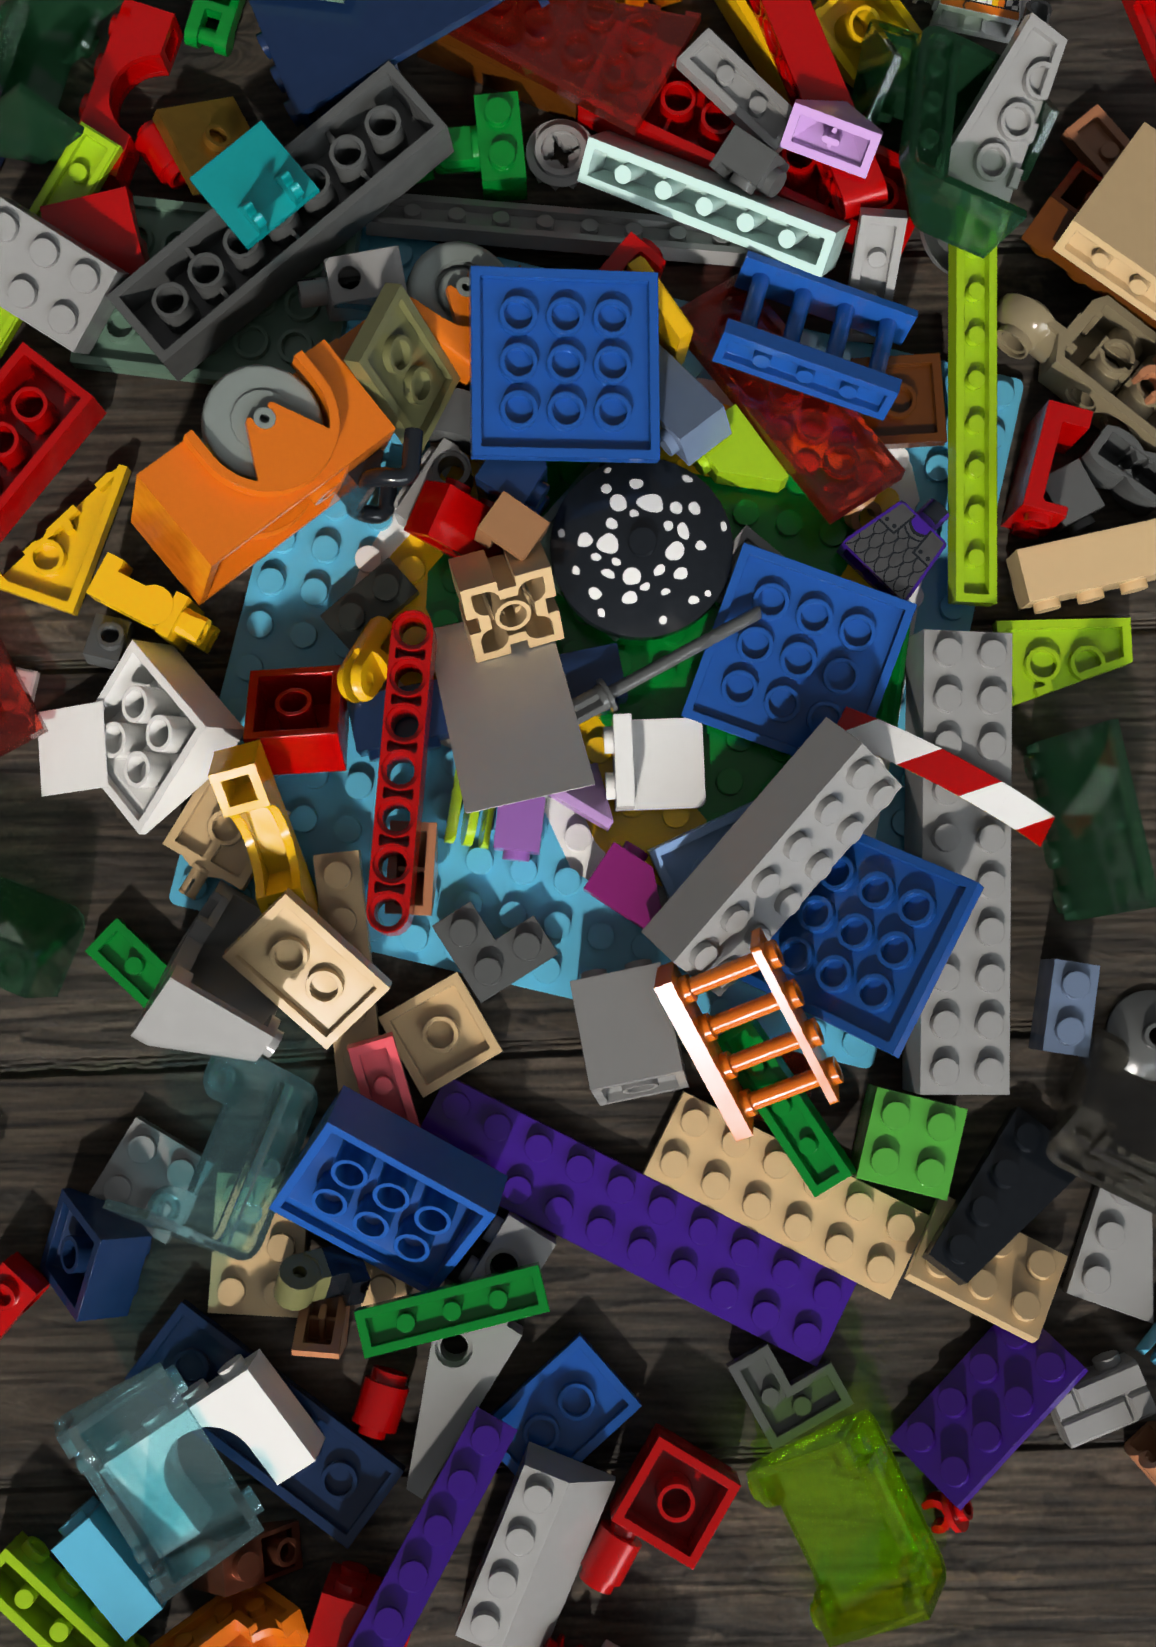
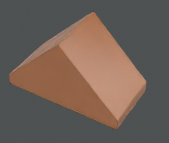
(426, 872)
(322, 1329)

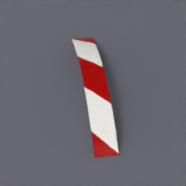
(950, 773)

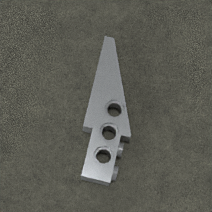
(462, 1380)

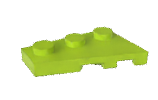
(1064, 652)

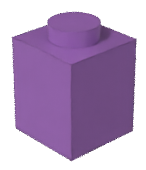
(520, 829)

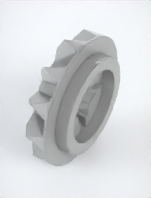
(540, 149)

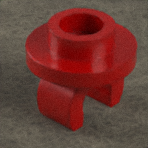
(953, 1517)

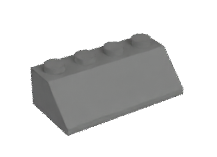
(534, 1551)

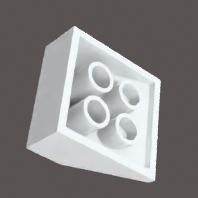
(160, 732)

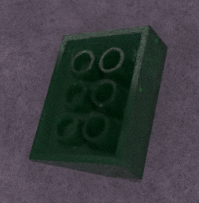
(1097, 827)

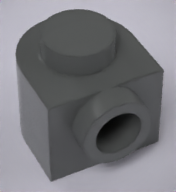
(108, 640)

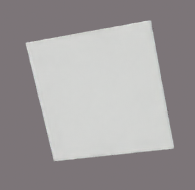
(73, 749)

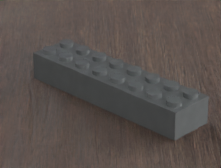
(212, 286)

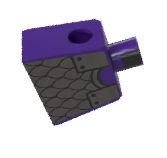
(897, 547)

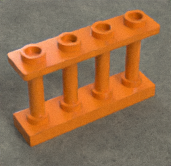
(719, 1068)

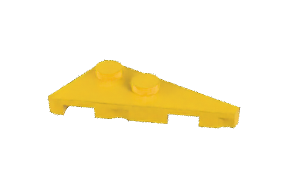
(64, 560)

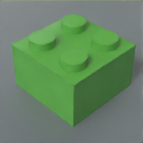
(907, 1141)

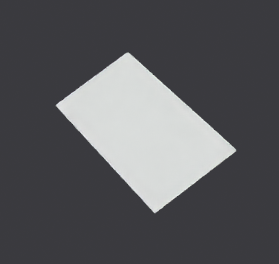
(509, 722)

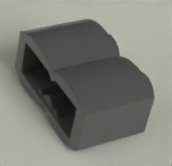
(1121, 465)

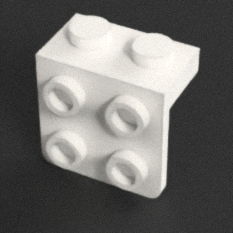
(655, 763)

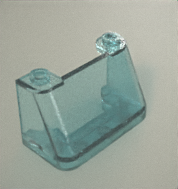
(160, 1478)

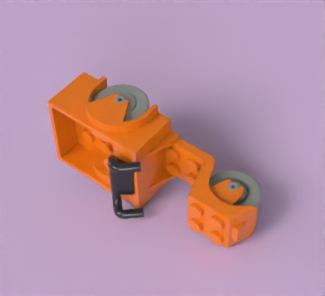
(293, 444)

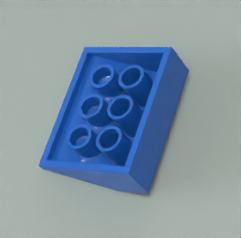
(389, 1192)

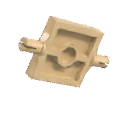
(209, 844)

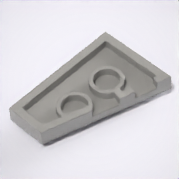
(1114, 1257)

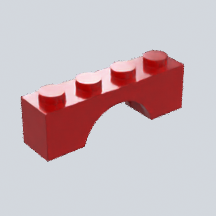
(139, 47)

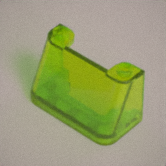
(855, 1528)

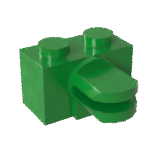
(491, 147)

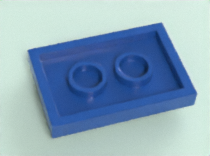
(567, 1404)

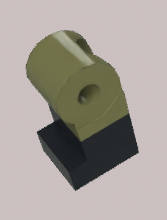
(321, 1276)

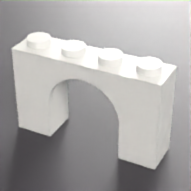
(261, 1411)

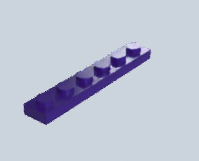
(435, 1533)

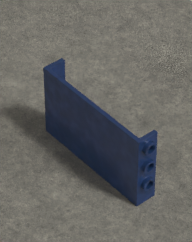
(334, 47)

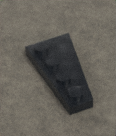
(999, 1198)

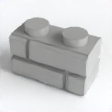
(1103, 1400)

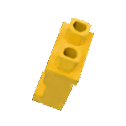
(169, 616)

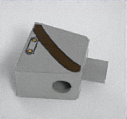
(361, 273)

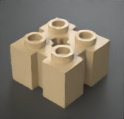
(506, 601)

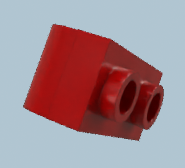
(19, 1289)

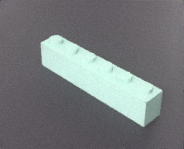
(712, 203)

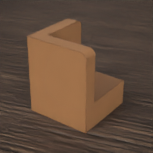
(511, 527)

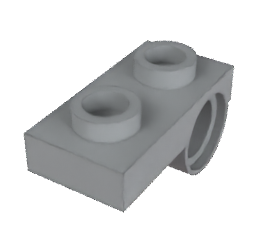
(432, 465)

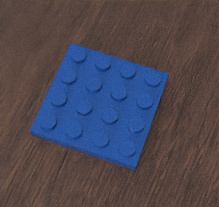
(564, 365)
(807, 657)
(874, 941)

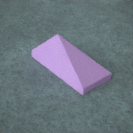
(832, 135)
(589, 801)

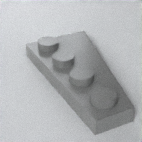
(1004, 114)

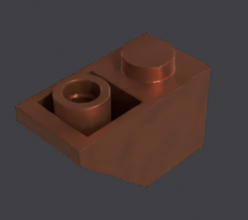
(258, 1561)

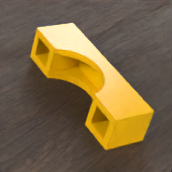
(253, 801)

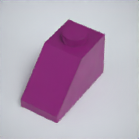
(626, 884)

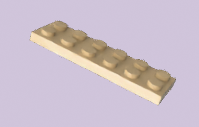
(757, 1185)

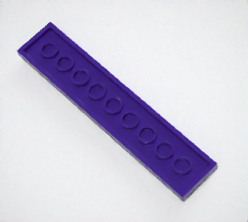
(645, 1224)

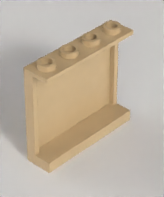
(1117, 226)

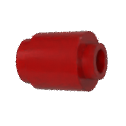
(157, 156)
(381, 1402)
(609, 1557)

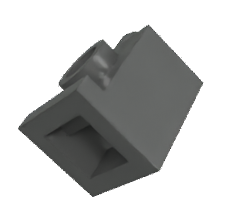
(750, 164)

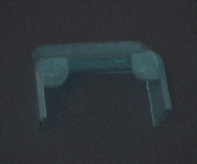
(242, 1164)

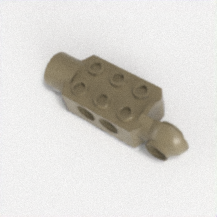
(1088, 361)

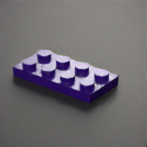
(986, 1410)

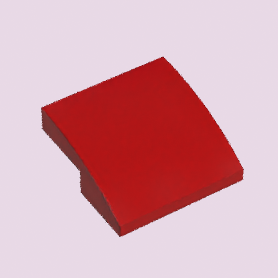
(104, 224)

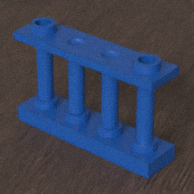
(804, 367)

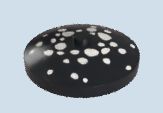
(641, 549)

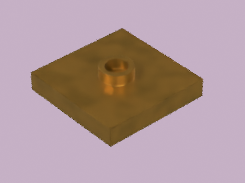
(199, 132)

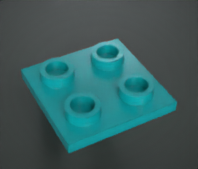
(254, 185)

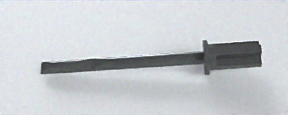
(603, 697)

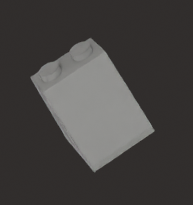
(626, 1034)

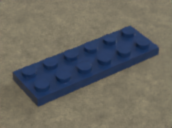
(350, 1471)

